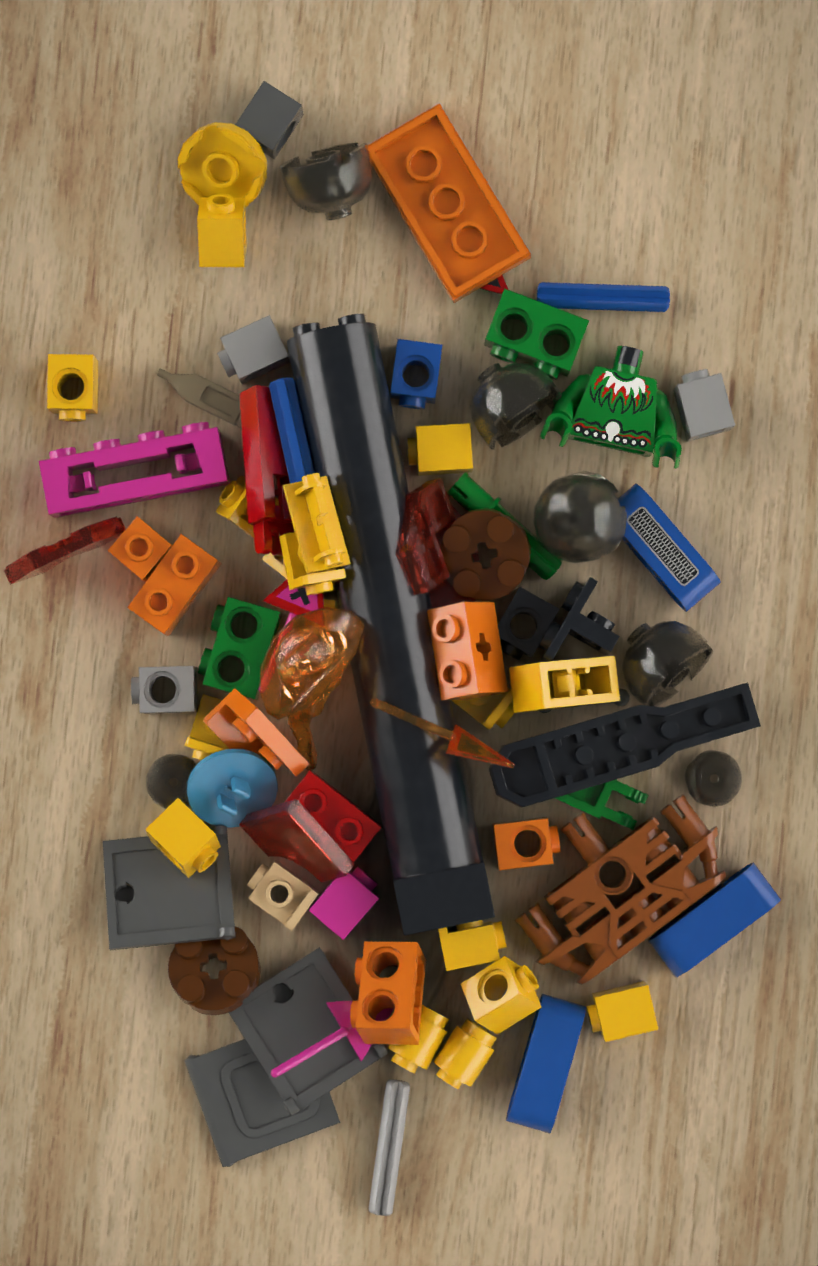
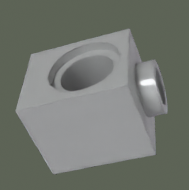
(253, 350)
(703, 405)
(186, 689)

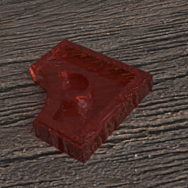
(294, 834)

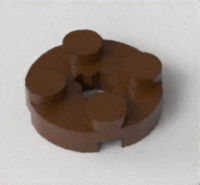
(498, 532)
(219, 994)

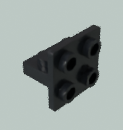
(591, 630)

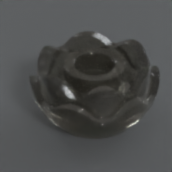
(159, 778)
(698, 778)

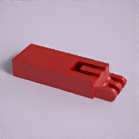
(261, 461)

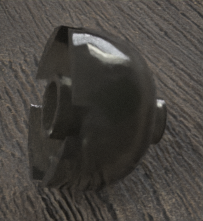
(329, 179)
(510, 402)
(579, 517)
(662, 659)

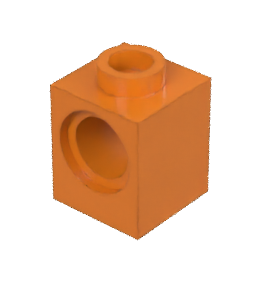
(140, 548)
(505, 836)

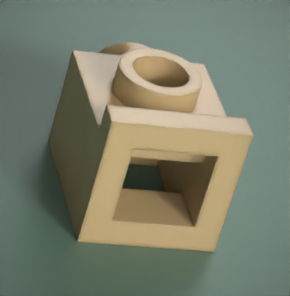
(299, 898)

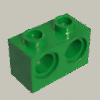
(540, 322)
(249, 650)

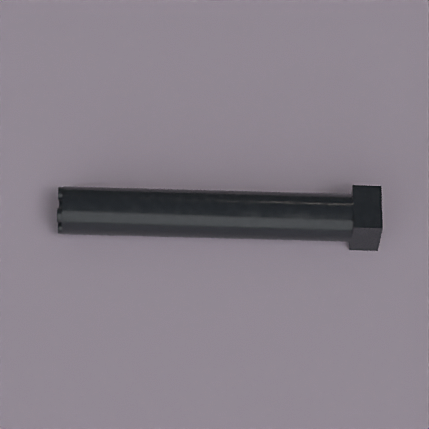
(417, 785)

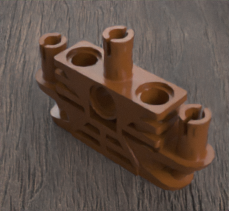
(641, 911)

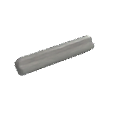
(389, 1147)

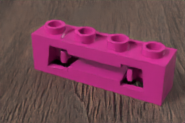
(109, 454)

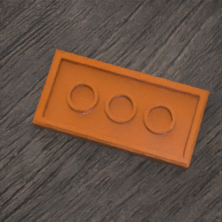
(447, 203)

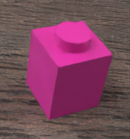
(345, 902)

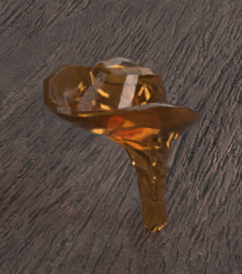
(305, 667)

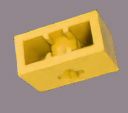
(564, 684)

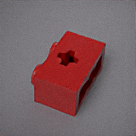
(336, 814)

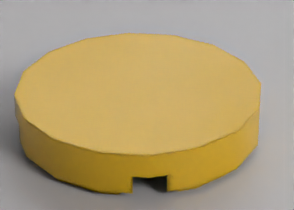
(222, 161)

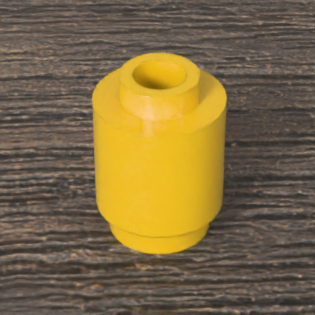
(430, 1039)
(465, 1054)

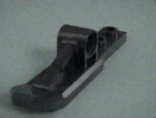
(617, 745)

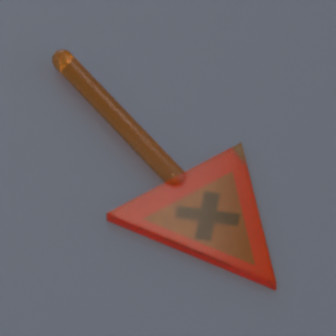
(460, 741)

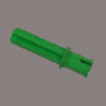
(473, 497)

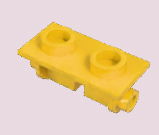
(316, 523)

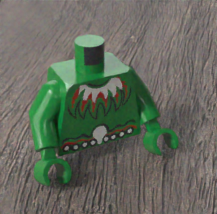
(617, 411)

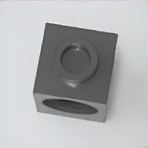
(271, 118)

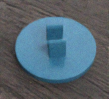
(231, 786)

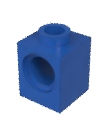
(416, 353)

